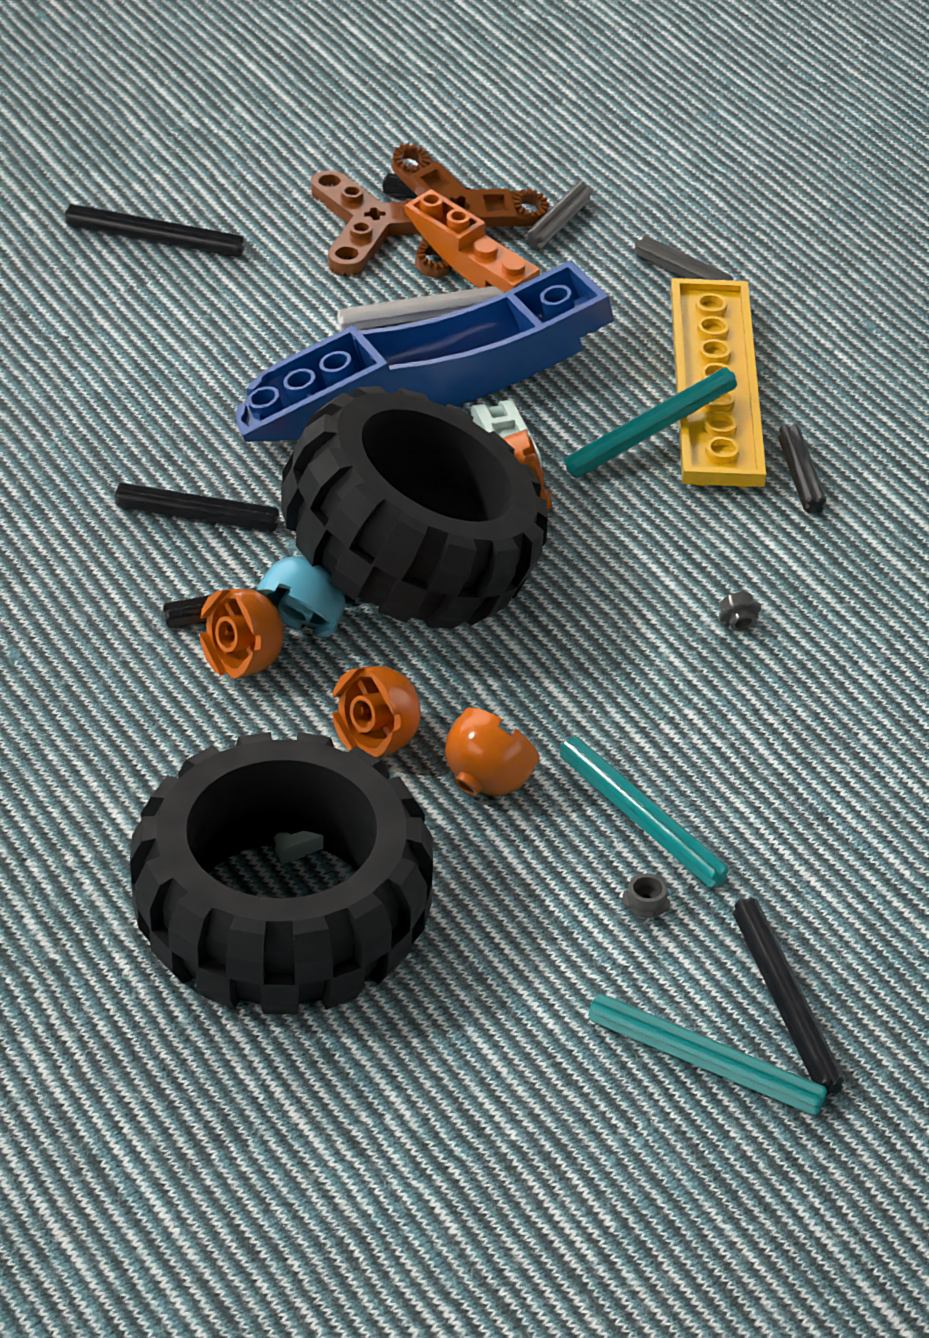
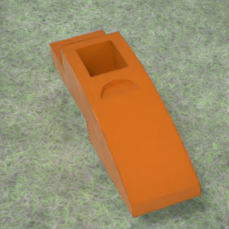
(463, 243)

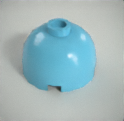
(304, 595)

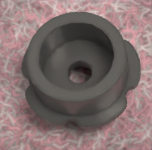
(739, 611)
(646, 895)

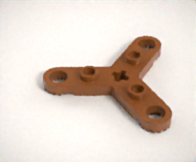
(492, 206)
(366, 217)

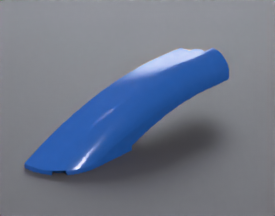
(443, 357)

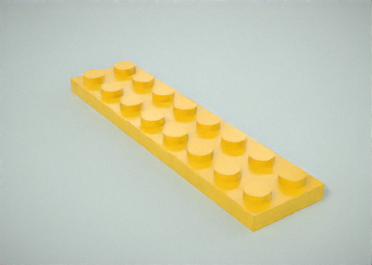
(710, 333)

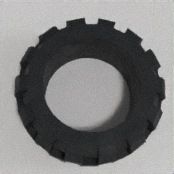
(413, 507)
(281, 947)

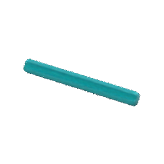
(650, 422)
(644, 812)
(708, 1054)

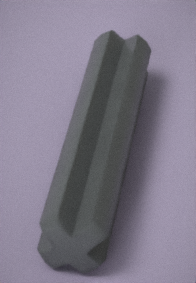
(558, 215)
(676, 261)

